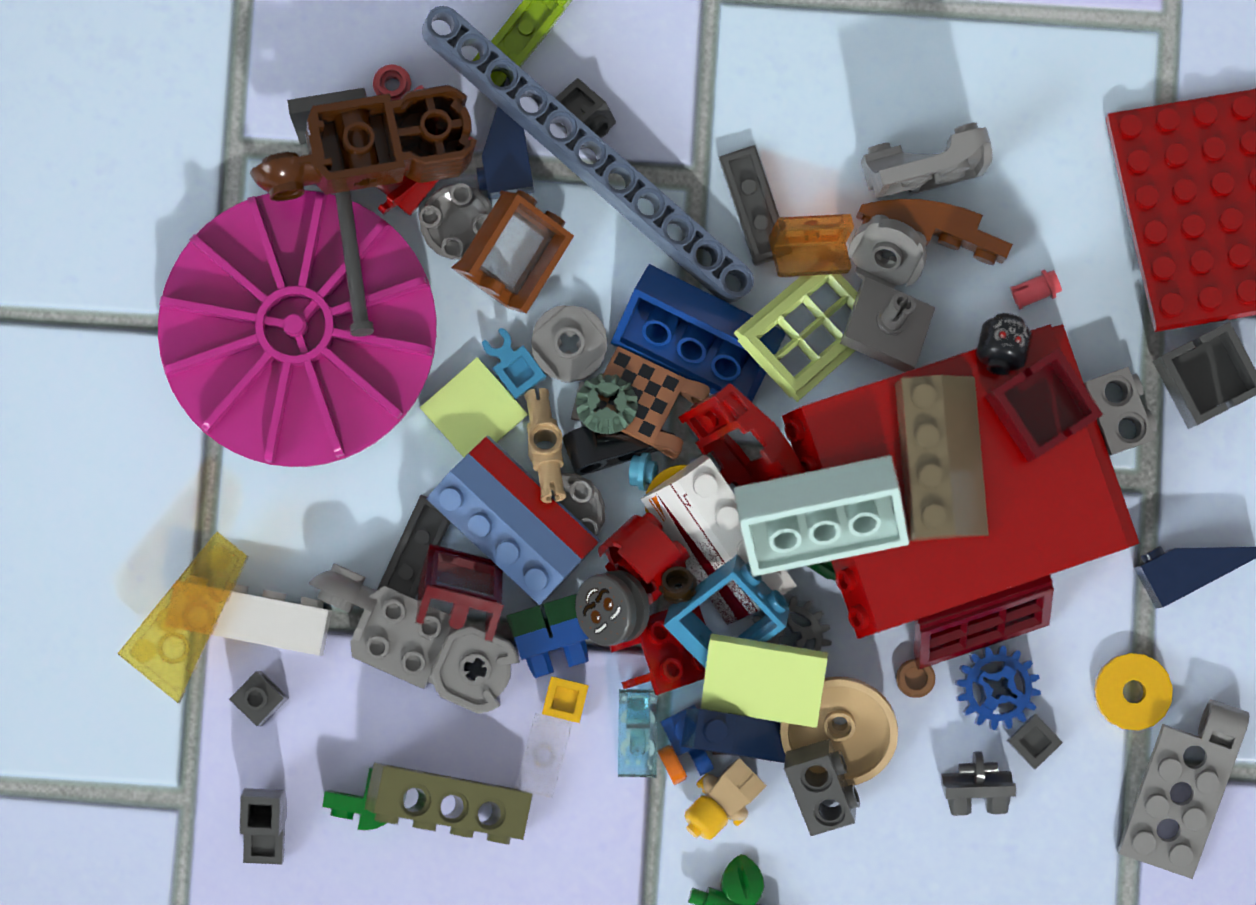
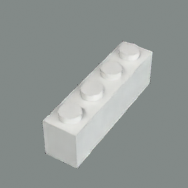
(275, 622)

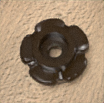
(677, 577)

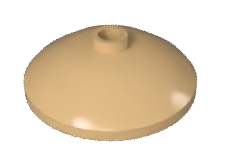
(866, 737)

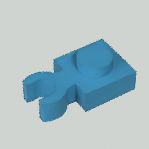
(517, 369)

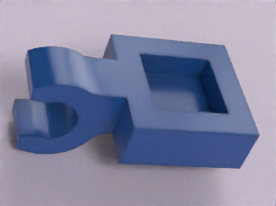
(674, 729)

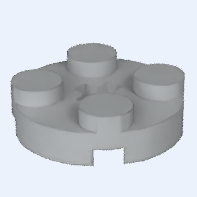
(893, 236)
(569, 321)

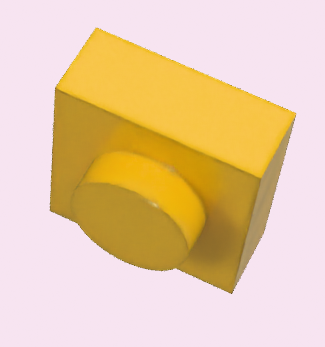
(565, 699)

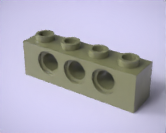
(391, 783)

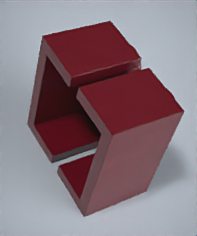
(1042, 404)

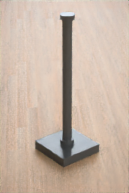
(299, 112)

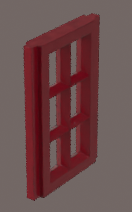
(983, 622)

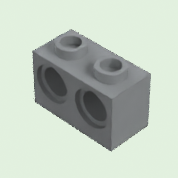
(1128, 408)

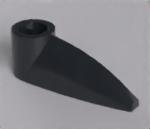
(597, 451)

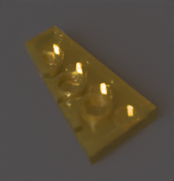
(178, 628)

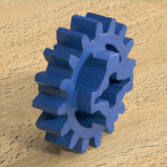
(989, 703)

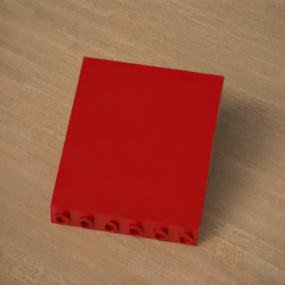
(1038, 512)

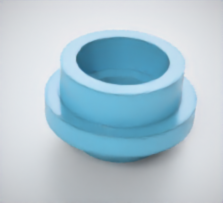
(642, 470)

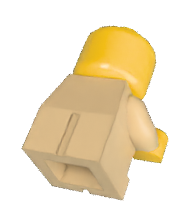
(723, 800)

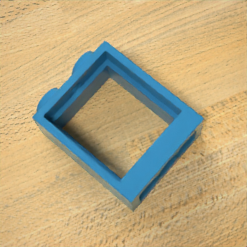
(696, 635)

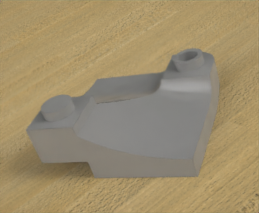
(894, 171)

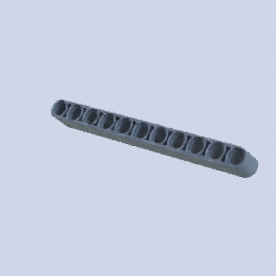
(579, 137)

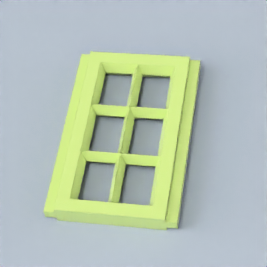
(774, 314)

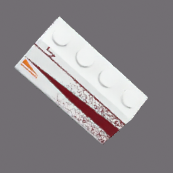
(703, 517)

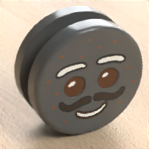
(612, 608)

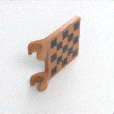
(656, 395)

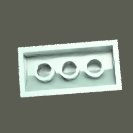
(821, 515)

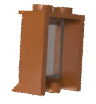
(515, 251)

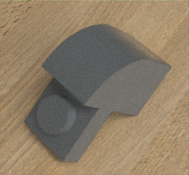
(263, 825)

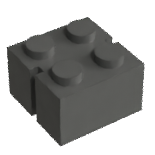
(1208, 374)

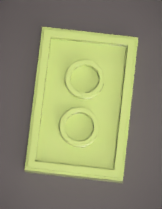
(764, 680)

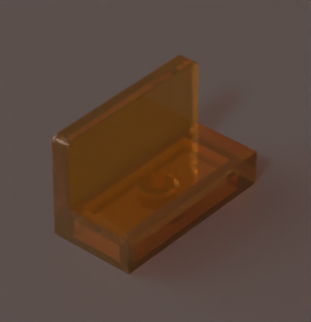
(811, 245)

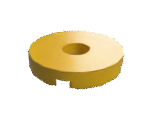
(1155, 685)

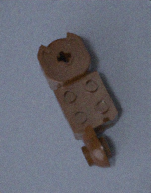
(375, 144)

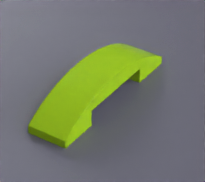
(526, 31)

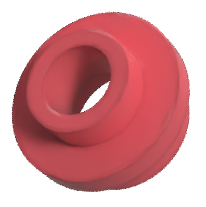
(392, 72)

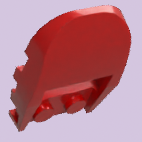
(730, 410)

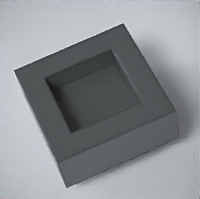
(1034, 741)

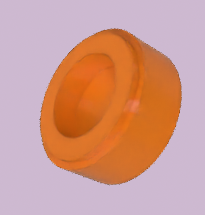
(672, 764)

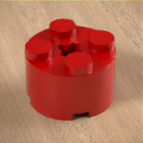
(643, 552)

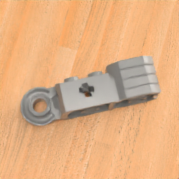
(416, 651)

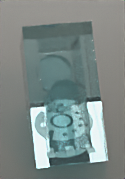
(637, 733)

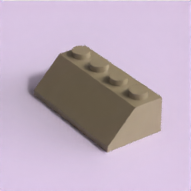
(941, 457)

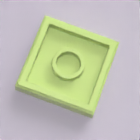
(473, 407)

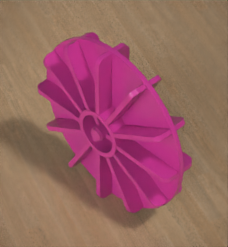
(264, 337)

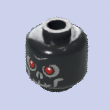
(1004, 343)

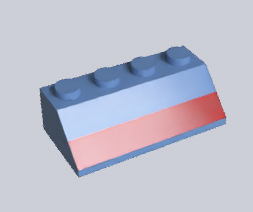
(504, 517)

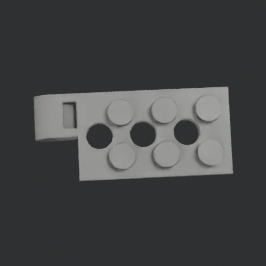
(1221, 737)

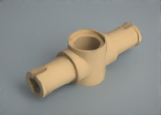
(545, 461)

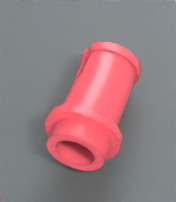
(1036, 289)

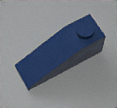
(505, 158)
(1184, 570)
(733, 735)

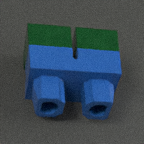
(534, 640)

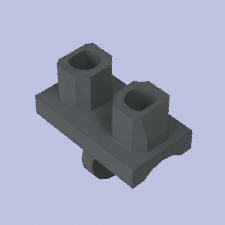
(978, 781)

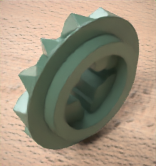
(605, 420)

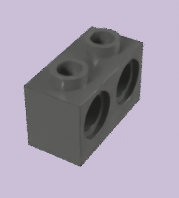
(814, 788)

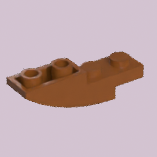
(951, 223)

